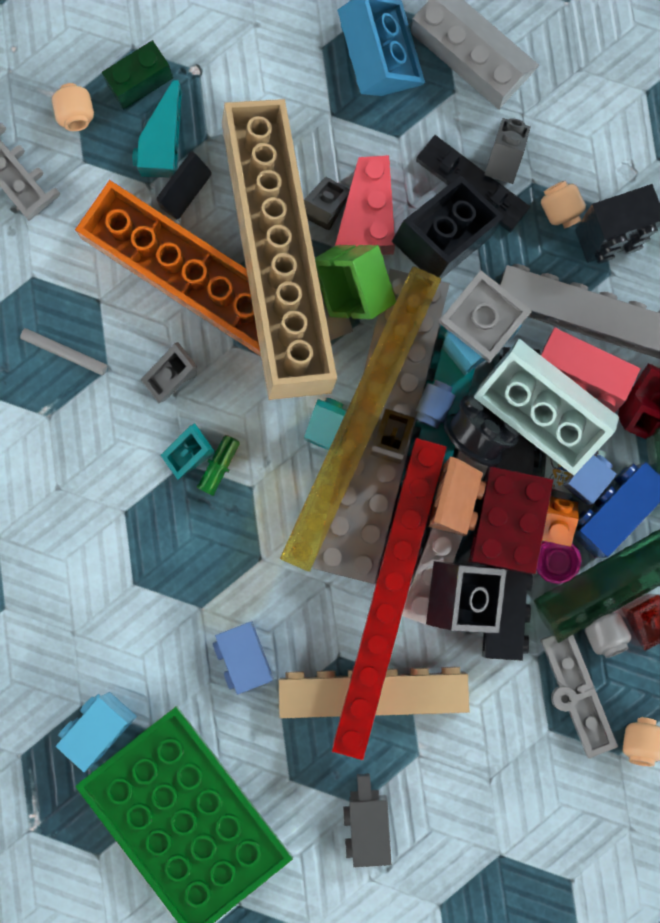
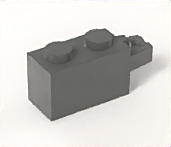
(369, 826)

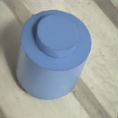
(434, 404)

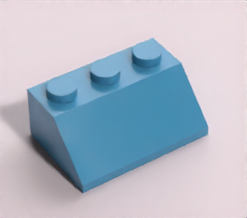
(380, 46)

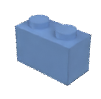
(243, 658)

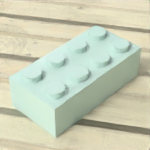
(547, 407)

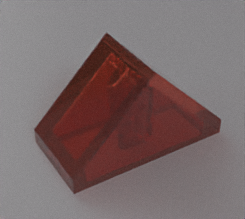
(645, 619)

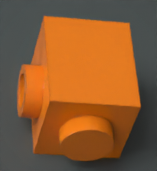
(561, 521)

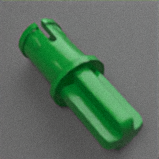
(218, 465)

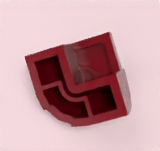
(642, 407)

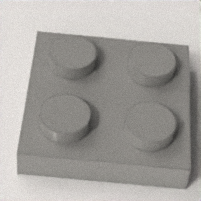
(485, 316)

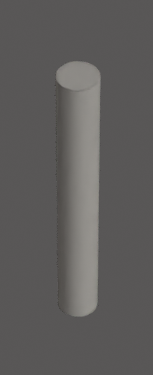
(63, 351)

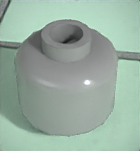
(608, 635)

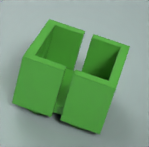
(354, 281)

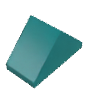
(187, 451)

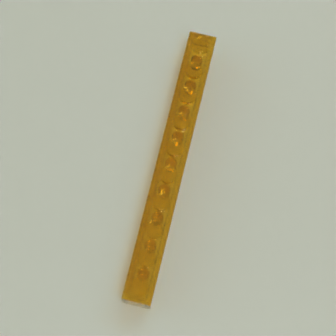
(361, 419)

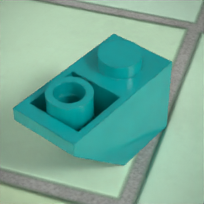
(324, 422)

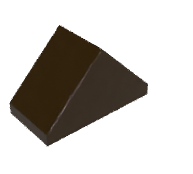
(392, 436)

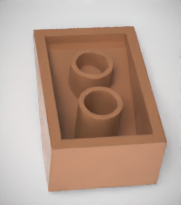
(456, 498)

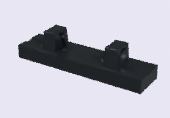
(439, 159)

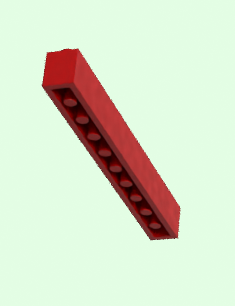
(388, 599)

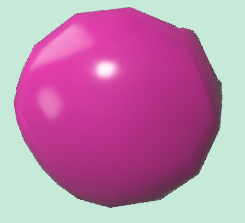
(558, 562)

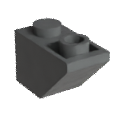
(508, 150)

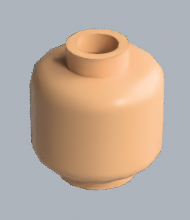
(72, 107)
(563, 204)
(642, 742)

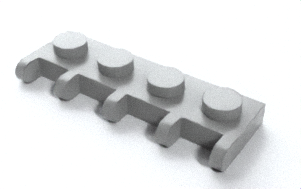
(20, 184)

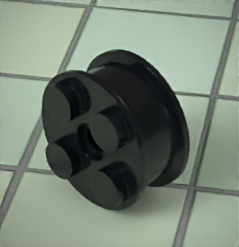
(479, 432)

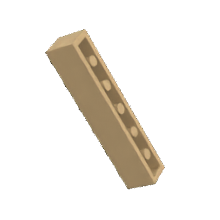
(401, 693)

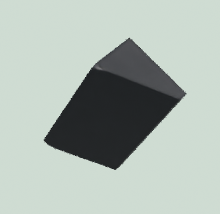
(184, 186)

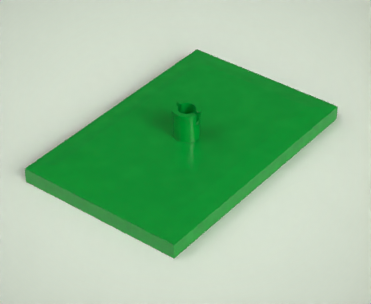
(184, 821)

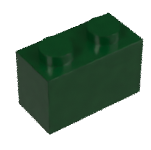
(137, 74)

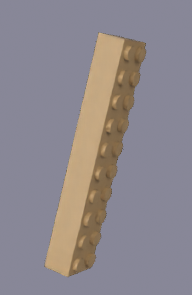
(278, 250)

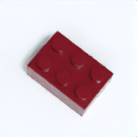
(511, 520)

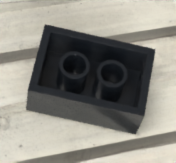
(619, 224)
(447, 228)

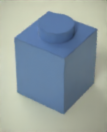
(591, 479)

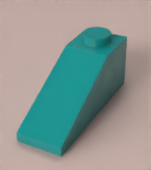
(160, 138)

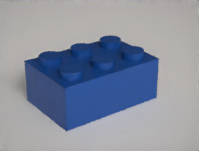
(619, 510)

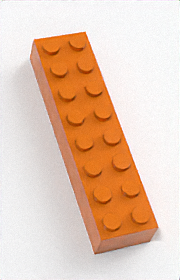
(172, 261)

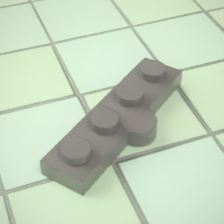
(578, 695)

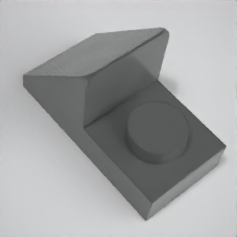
(326, 202)
(169, 373)

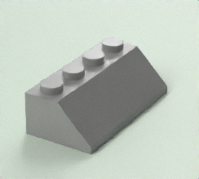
(473, 48)

